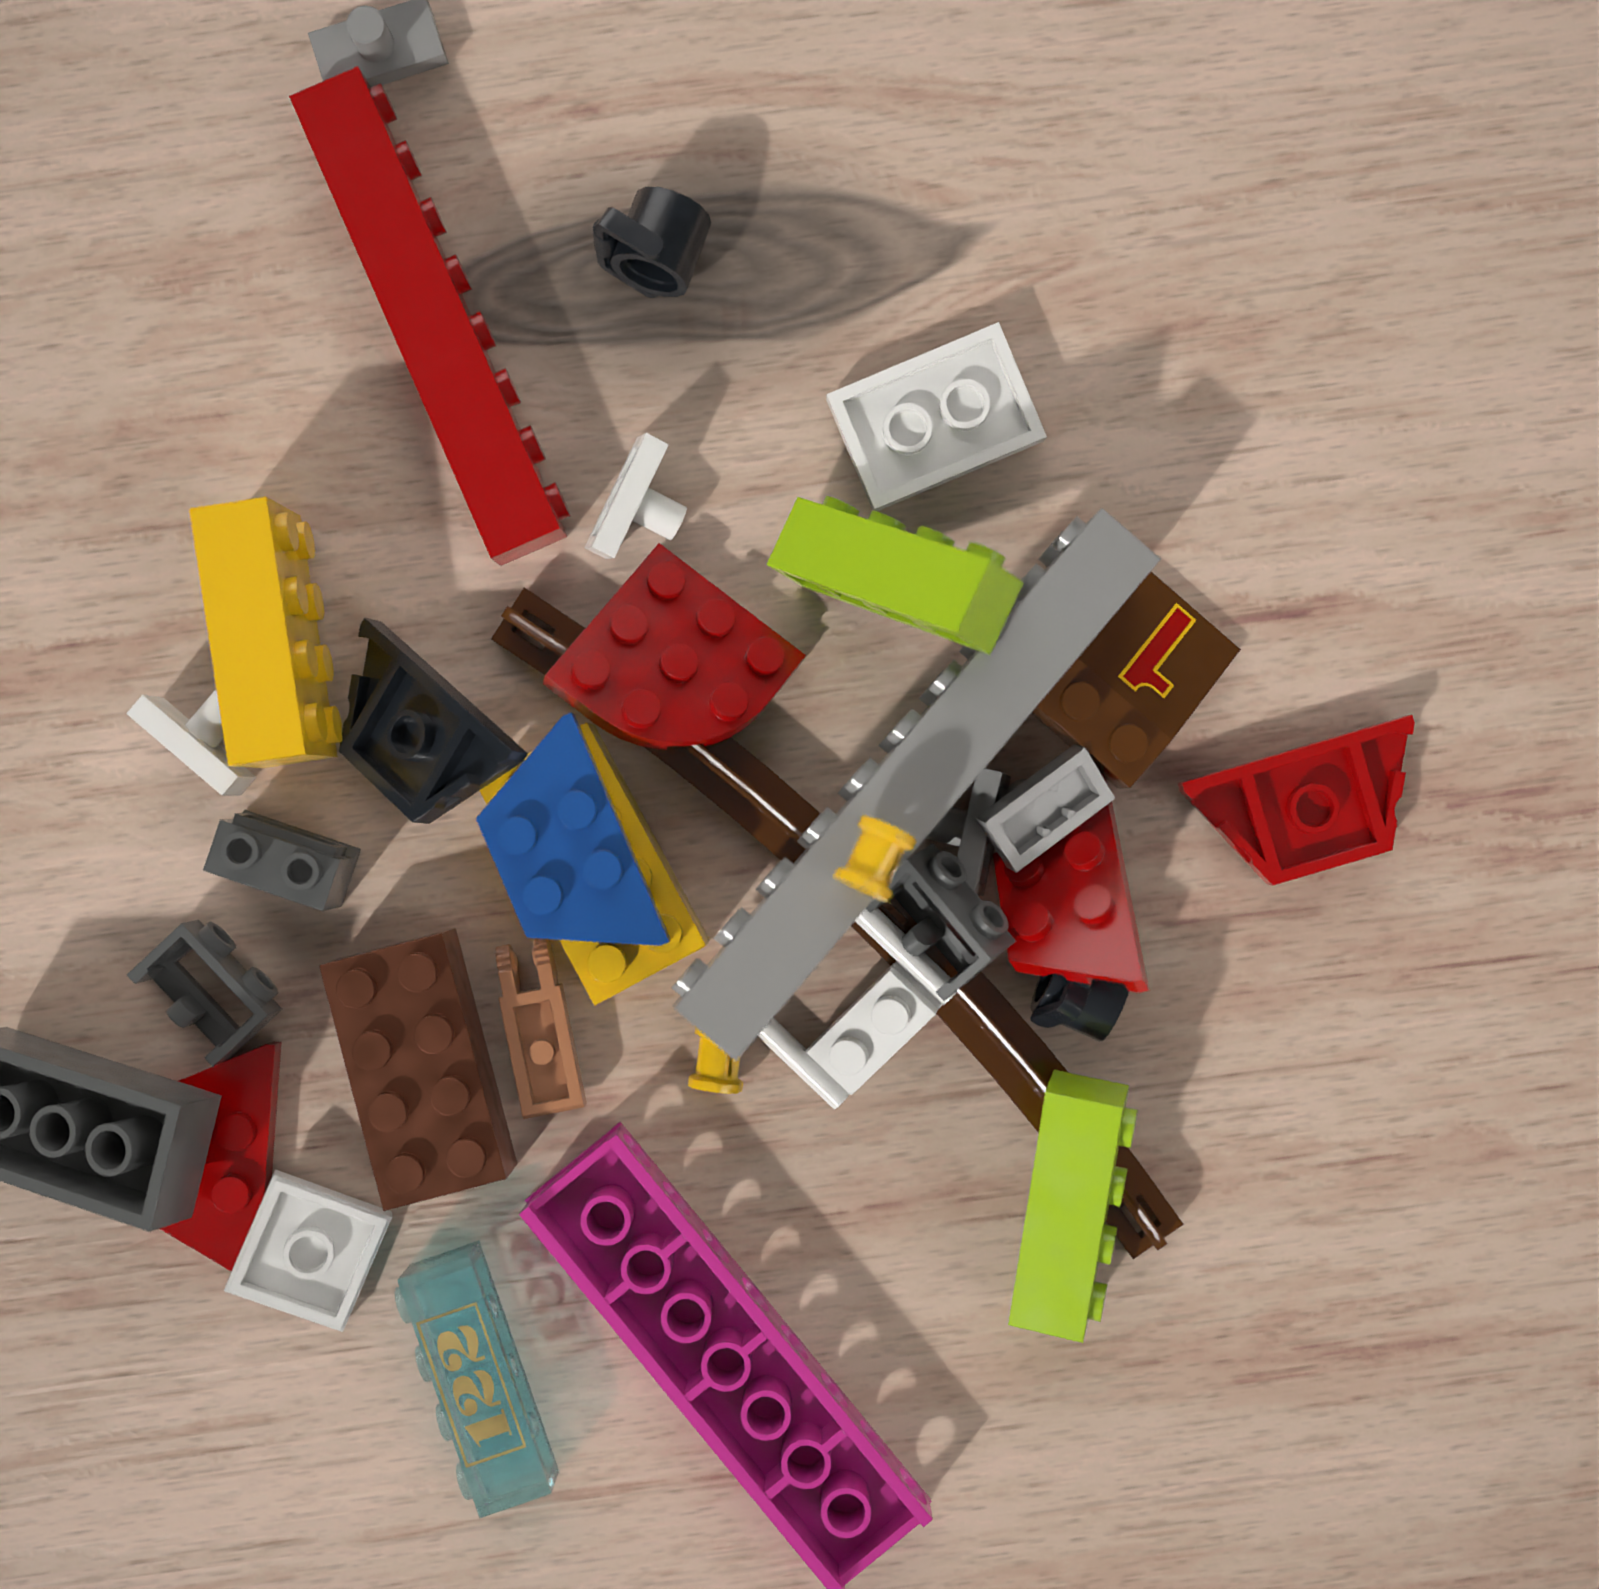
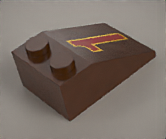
(1137, 682)

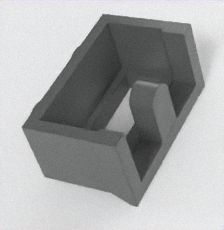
(282, 860)
(948, 915)
(193, 1002)

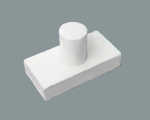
(635, 501)
(193, 740)

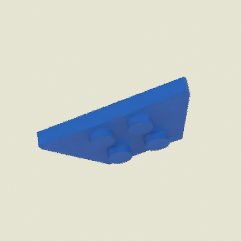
(567, 849)

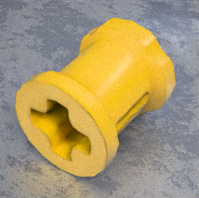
(875, 858)
(715, 1069)

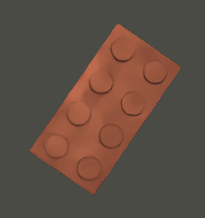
(419, 1069)

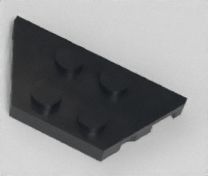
(418, 732)

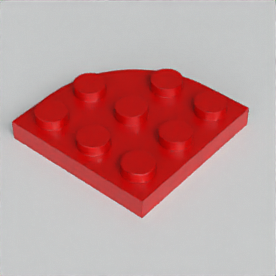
(673, 660)

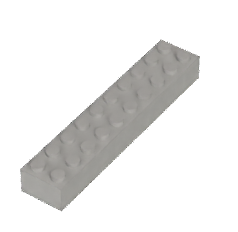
(912, 788)

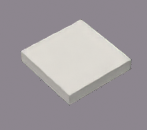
(308, 1251)

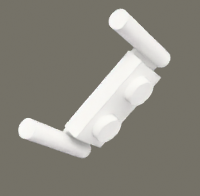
(872, 1026)

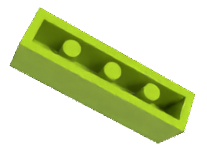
(896, 572)
(1069, 1205)

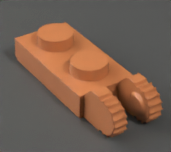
(539, 1035)

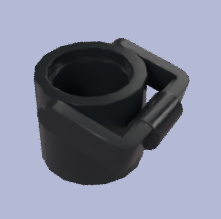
(655, 243)
(1079, 1006)

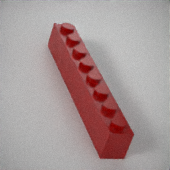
(429, 316)

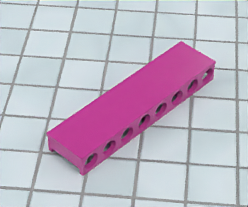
(726, 1358)

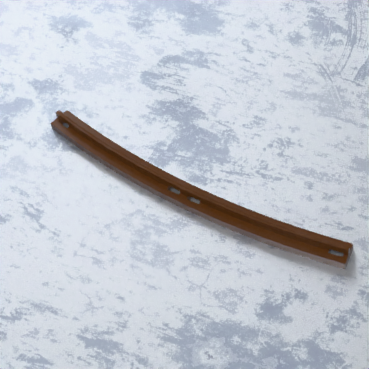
(777, 820)

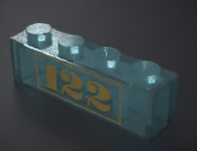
(477, 1379)

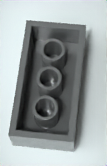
(101, 1132)

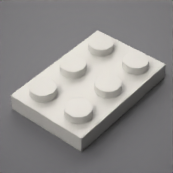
(936, 417)

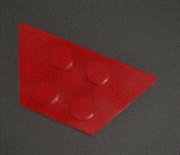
(1309, 803)
(1075, 909)
(238, 1154)

